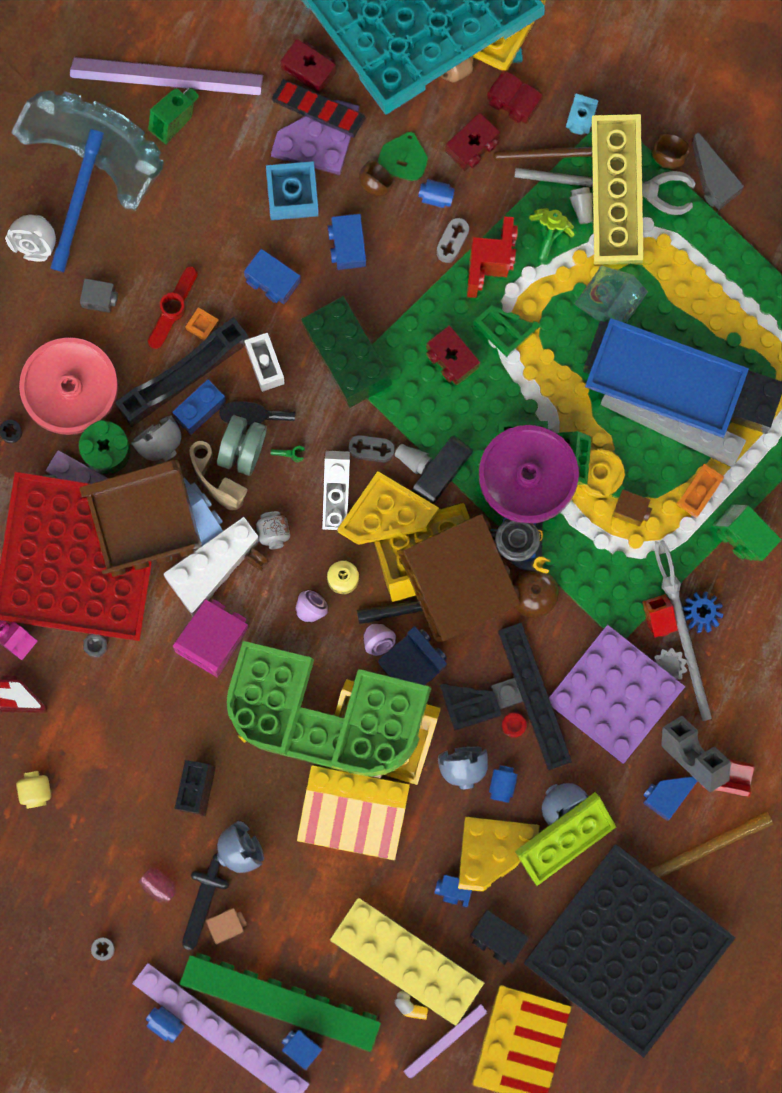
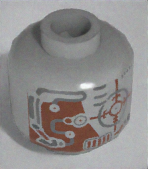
(273, 530)

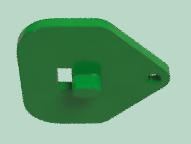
(406, 151)

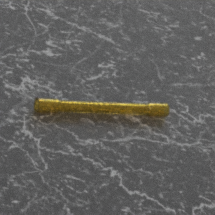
(749, 827)

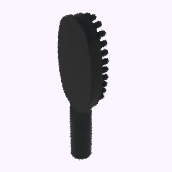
(253, 413)

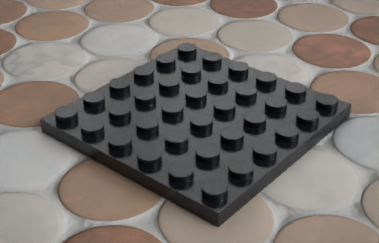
(629, 950)

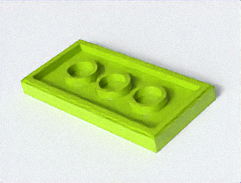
(565, 839)

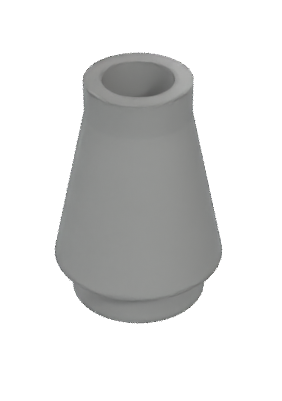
(583, 204)
(414, 459)

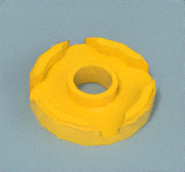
(615, 473)

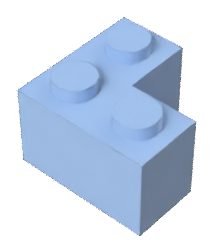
(206, 521)

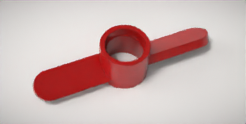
(166, 319)

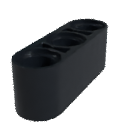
(442, 470)

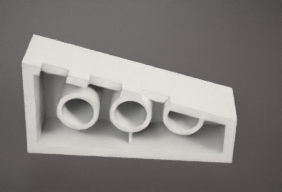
(204, 572)

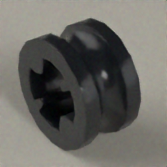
(3, 434)

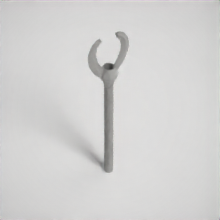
(649, 188)
(671, 586)

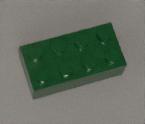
(346, 352)

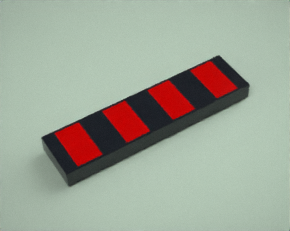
(318, 108)

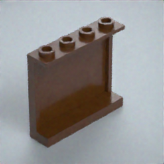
(142, 517)
(459, 577)

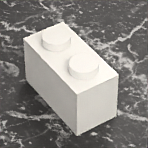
(264, 362)

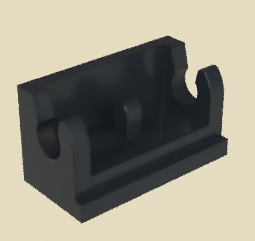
(195, 787)

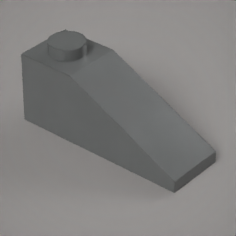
(716, 178)

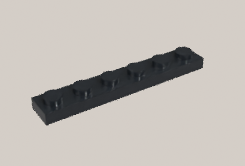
(534, 696)

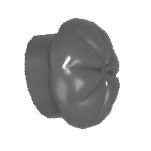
(517, 540)

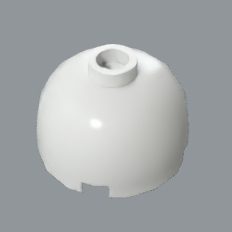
(31, 236)

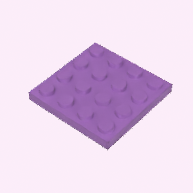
(615, 694)

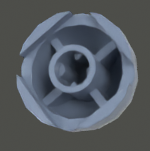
(464, 766)
(561, 800)
(238, 850)

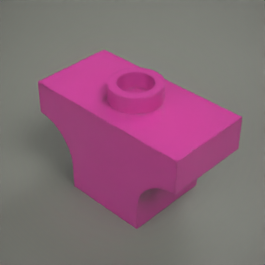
(16, 639)

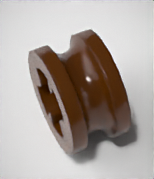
(256, 559)

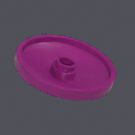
(528, 474)

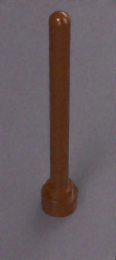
(543, 153)

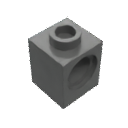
(98, 295)

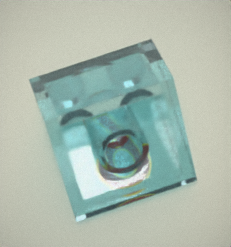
(611, 295)

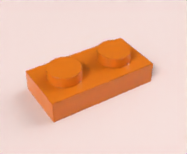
(700, 491)

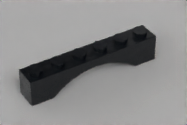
(159, 390)

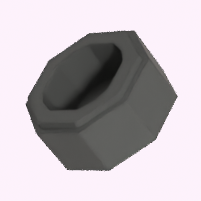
(95, 645)

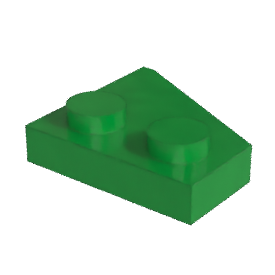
(504, 329)

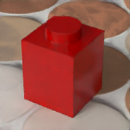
(660, 616)

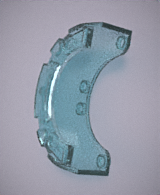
(123, 151)

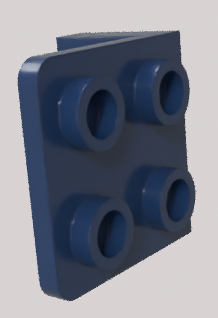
(414, 659)

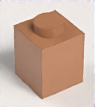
(226, 925)

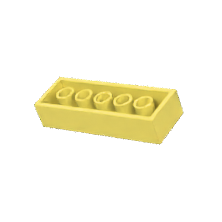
(617, 189)
(407, 961)

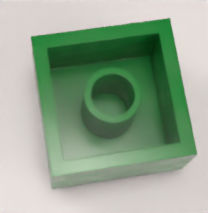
(746, 533)

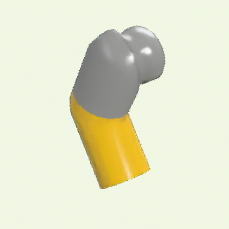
(408, 1009)

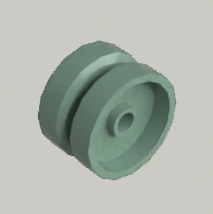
(237, 444)

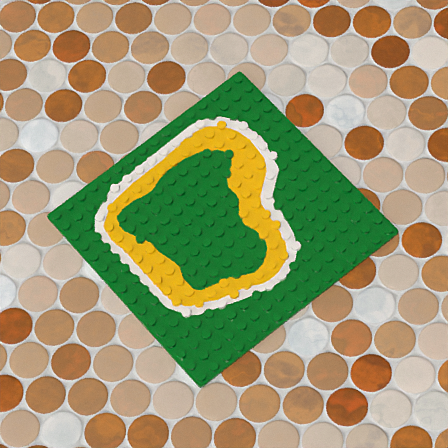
(702, 292)

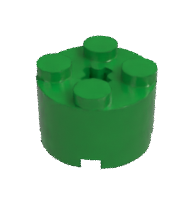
(102, 434)

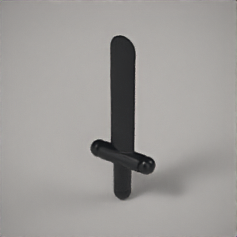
(208, 884)

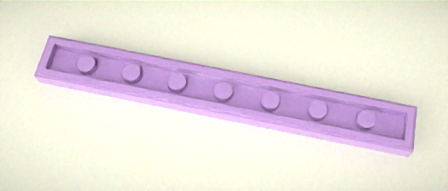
(166, 76)

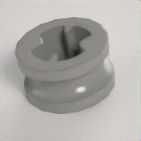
(94, 949)

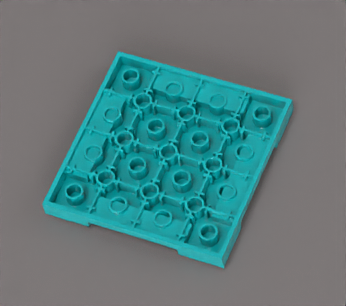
(412, 42)

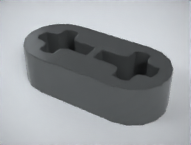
(371, 442)

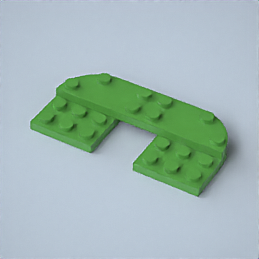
(370, 739)

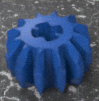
(709, 619)

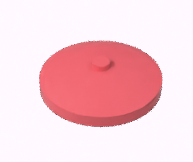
(68, 385)

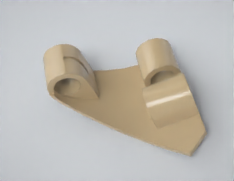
(229, 493)

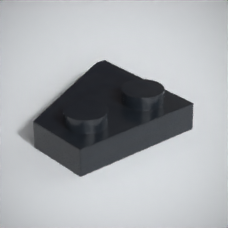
(469, 705)

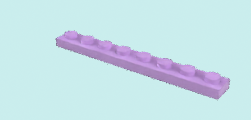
(219, 1032)

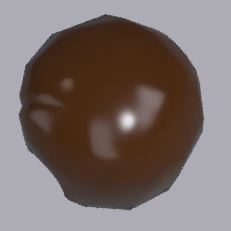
(670, 151)
(375, 179)

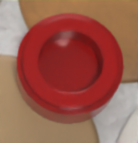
(514, 725)

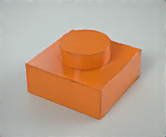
(202, 324)

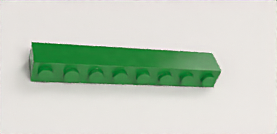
(281, 1003)

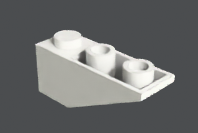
(335, 488)

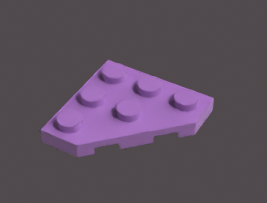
(313, 141)

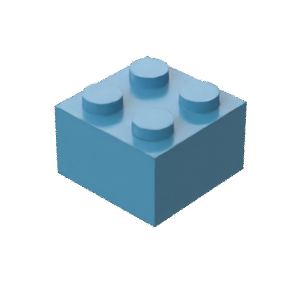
(292, 190)

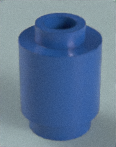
(436, 193)
(503, 784)
(164, 1024)

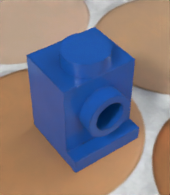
(449, 890)

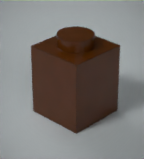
(632, 508)

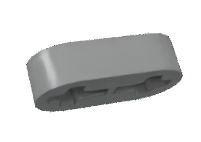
(448, 238)

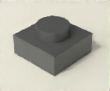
(507, 693)

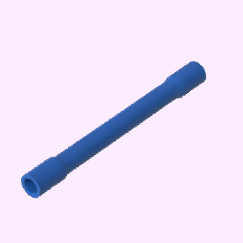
(63, 249)

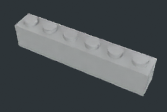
(721, 449)

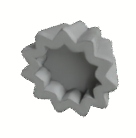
(672, 663)

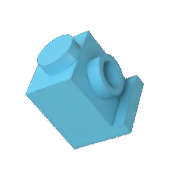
(583, 105)

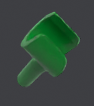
(289, 453)

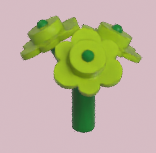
(552, 220)

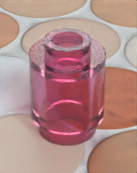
(158, 885)

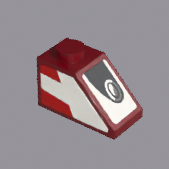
(18, 697)

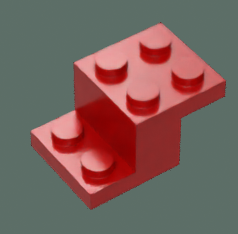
(492, 257)

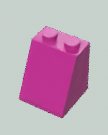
(211, 637)

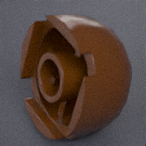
(537, 593)

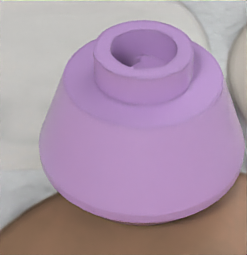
(311, 606)
(378, 639)

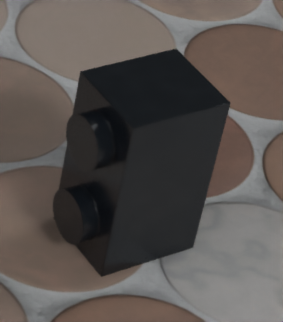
(498, 937)

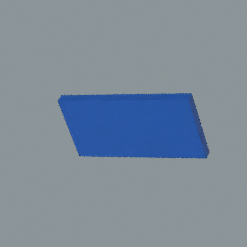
(667, 377)

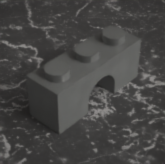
(682, 743)

